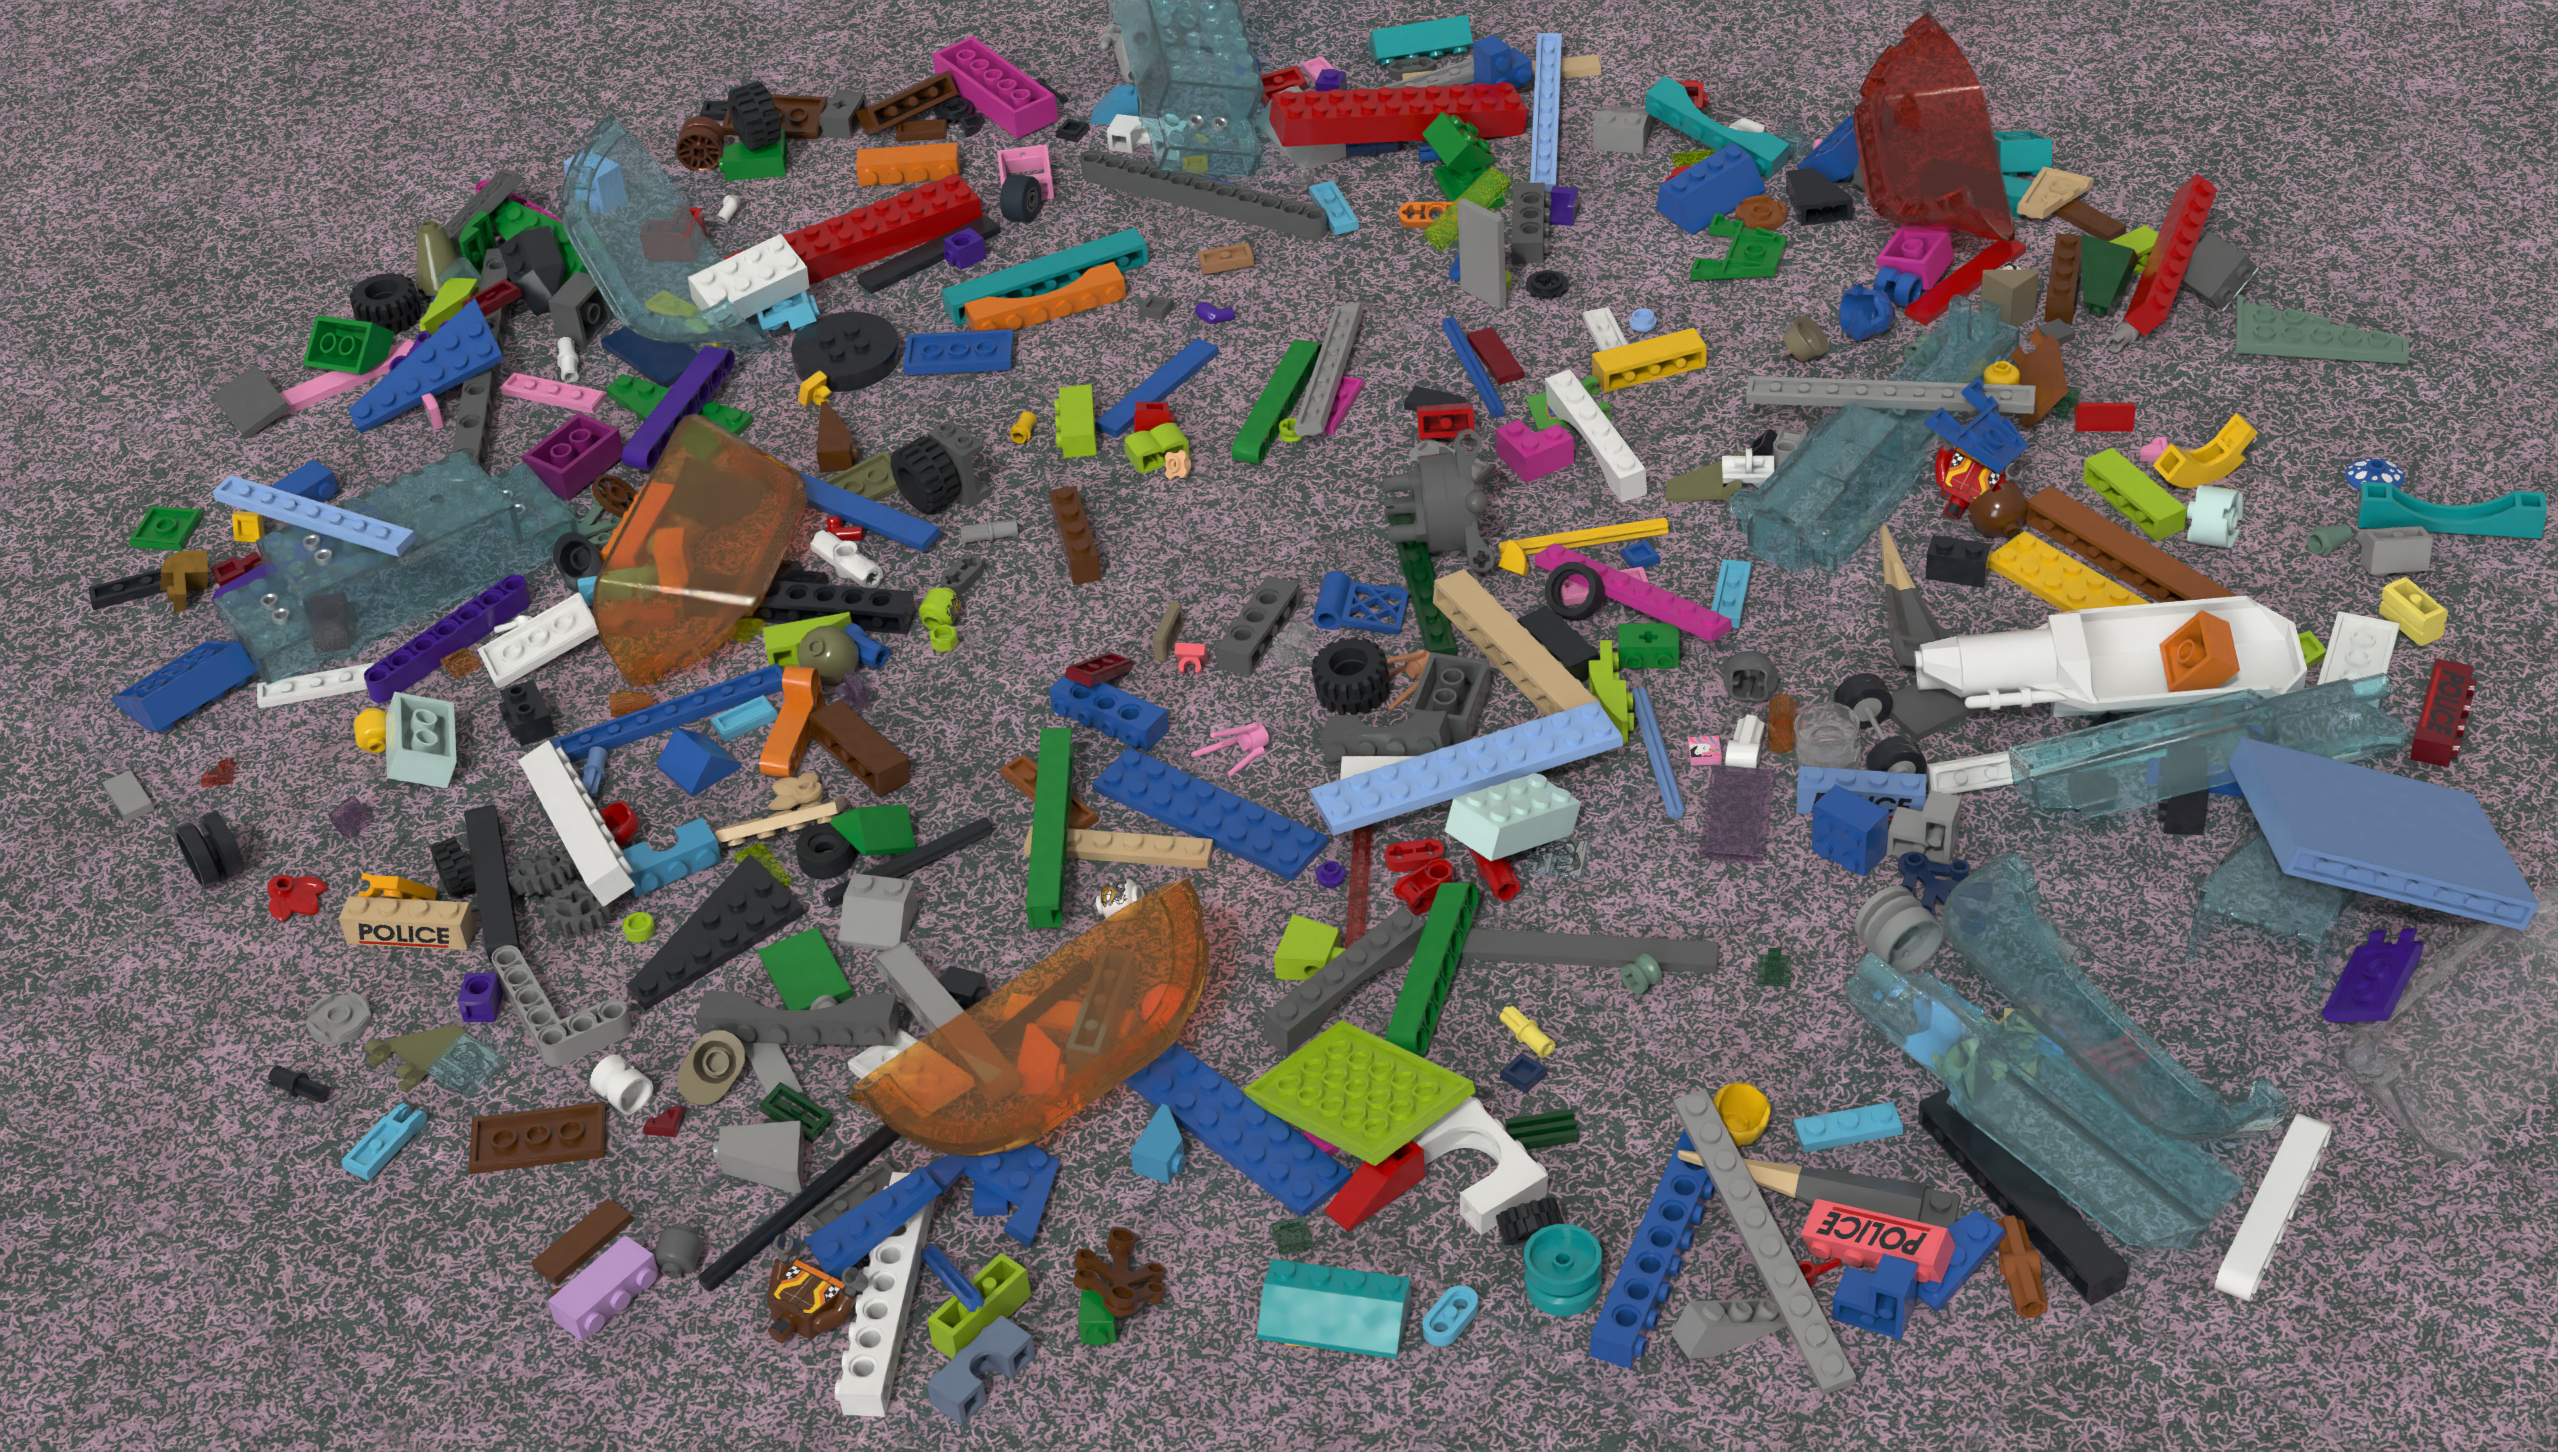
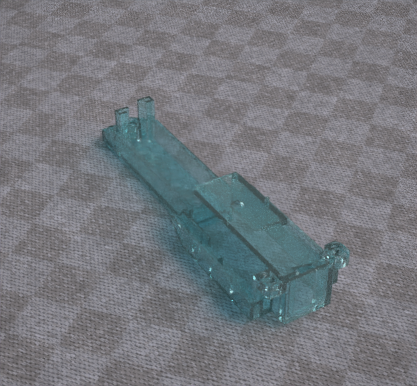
(1864, 458)

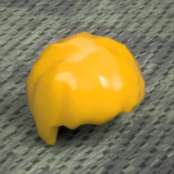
(1743, 1111)

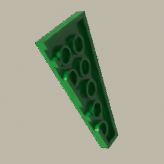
(513, 217)
(644, 396)

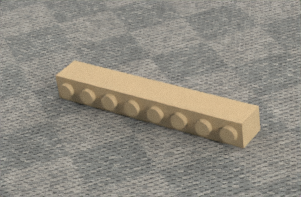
(1508, 644)

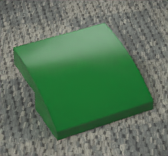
(476, 239)

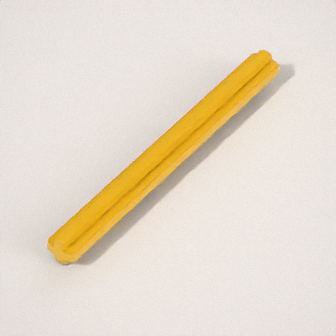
(1592, 536)

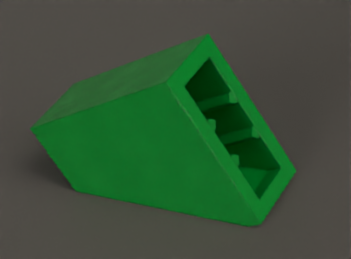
(762, 162)

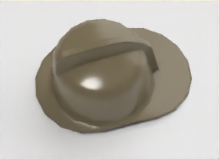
(1805, 339)
(710, 1067)

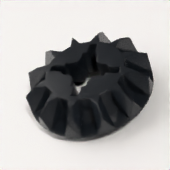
(953, 109)
(1538, 281)

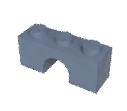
(997, 1348)

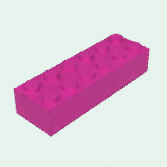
(997, 87)

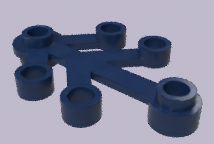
(1917, 866)

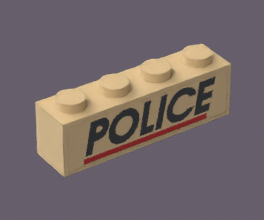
(407, 923)

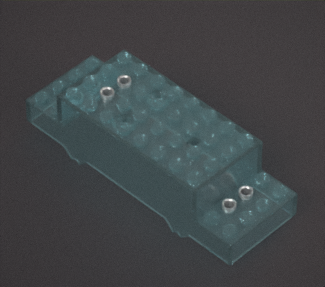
(1189, 100)
(335, 595)

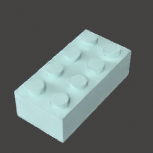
(1512, 816)

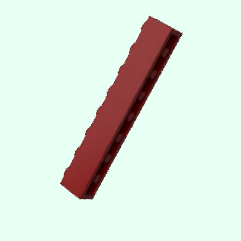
(2170, 254)

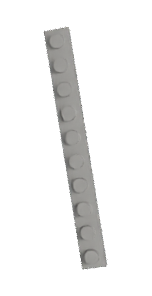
(1883, 394)
(1764, 1243)

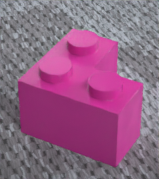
(1532, 453)

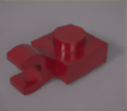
(234, 568)

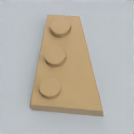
(2051, 191)

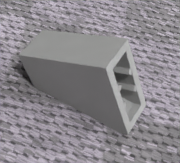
(763, 1153)

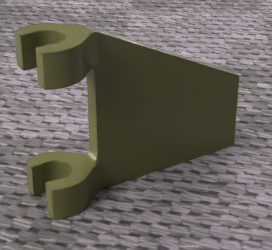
(1702, 485)
(416, 1049)

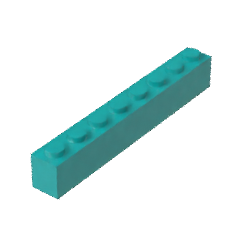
(1048, 273)

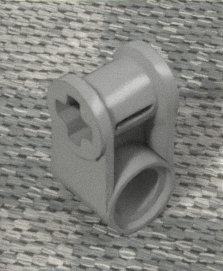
(1786, 443)

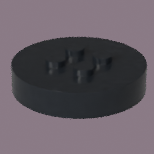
(848, 349)

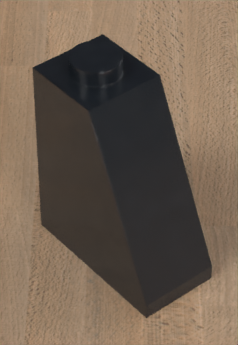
(1817, 198)

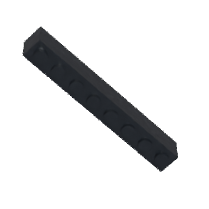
(2018, 1191)

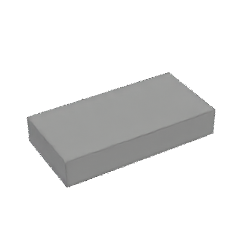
(128, 796)

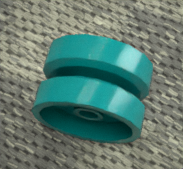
(1563, 1269)

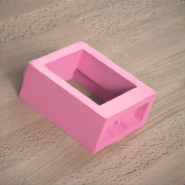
(1035, 159)

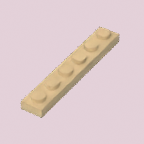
(1135, 848)

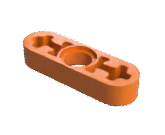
(1417, 208)

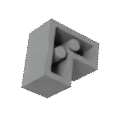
(1927, 832)

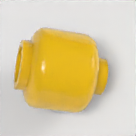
(2002, 374)
(371, 730)

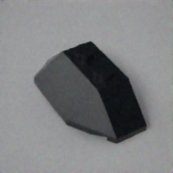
(534, 265)

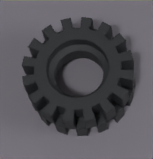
(452, 867)
(1522, 1221)

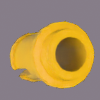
(1022, 429)

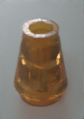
(628, 702)

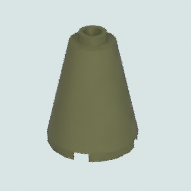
(433, 256)

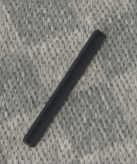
(918, 857)

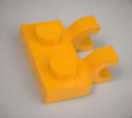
(396, 888)

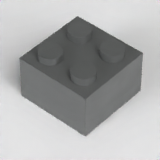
(579, 310)

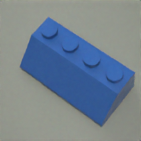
(1836, 153)
(1710, 188)

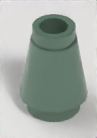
(2328, 538)

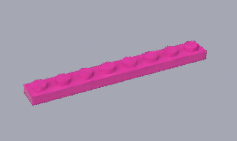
(1641, 595)

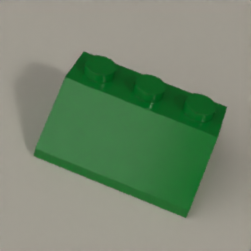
(346, 345)

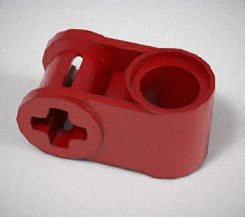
(1423, 885)

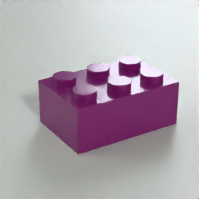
(575, 454)

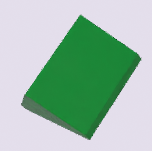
(877, 829)

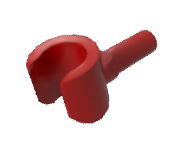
(1814, 1271)

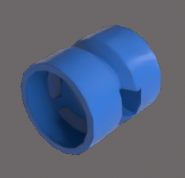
(1900, 287)

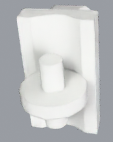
(1747, 468)

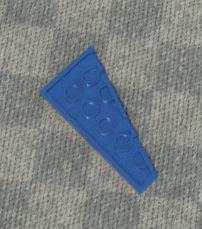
(443, 361)

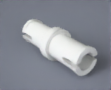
(567, 360)

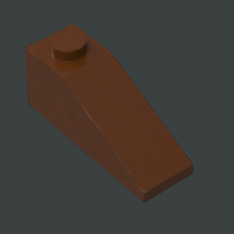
(834, 442)

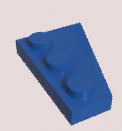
(1974, 1241)

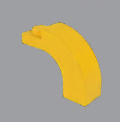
(2209, 462)

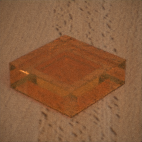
(460, 663)

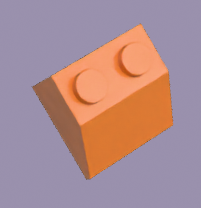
(2199, 654)

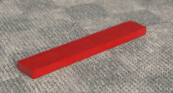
(1963, 281)

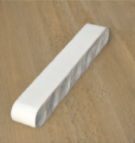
(2272, 1207)

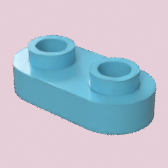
(1447, 1317)

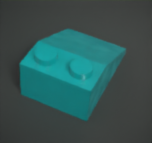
(2023, 151)

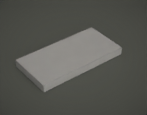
(1482, 253)

